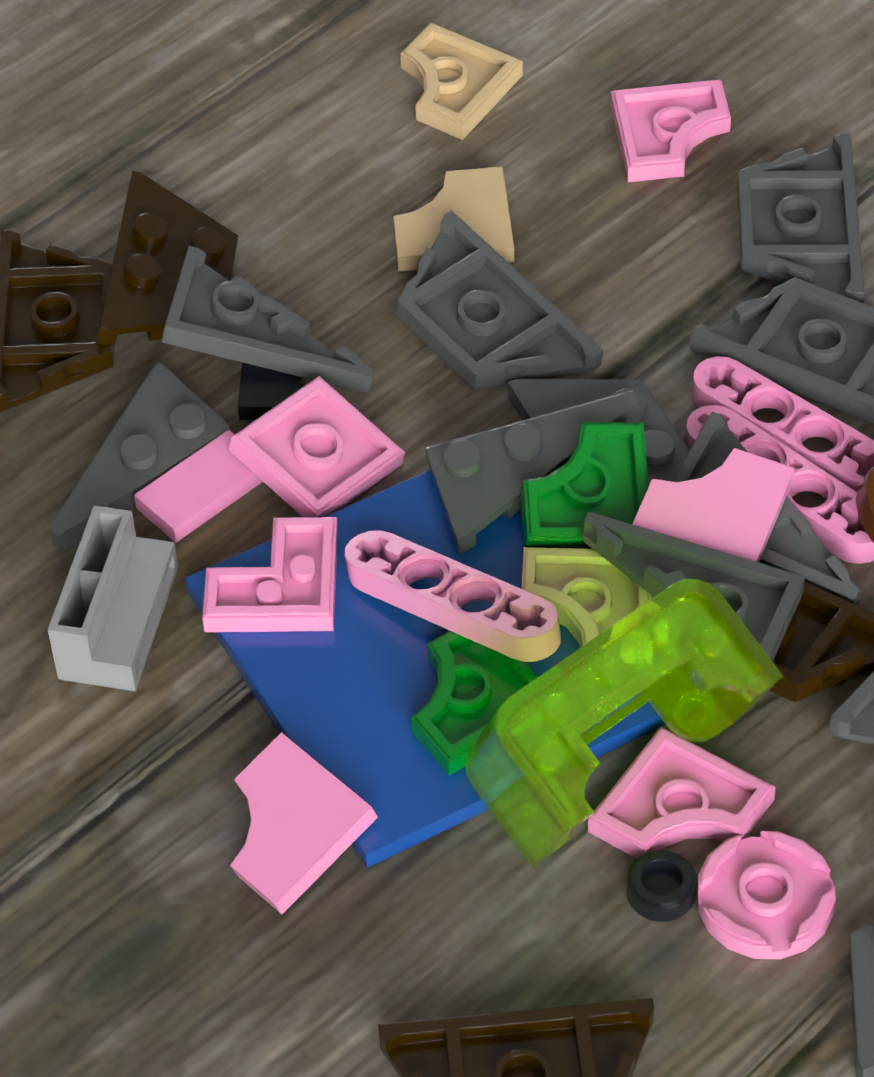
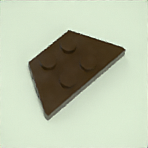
(150, 258)
(48, 319)
(823, 644)
(524, 1043)

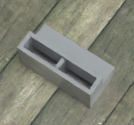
(111, 602)

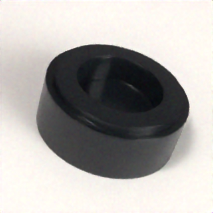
(661, 886)

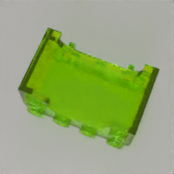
(675, 651)

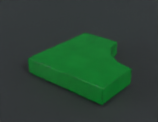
(600, 477)
(468, 694)

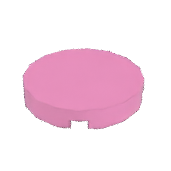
(766, 895)

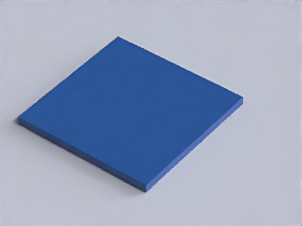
(356, 687)

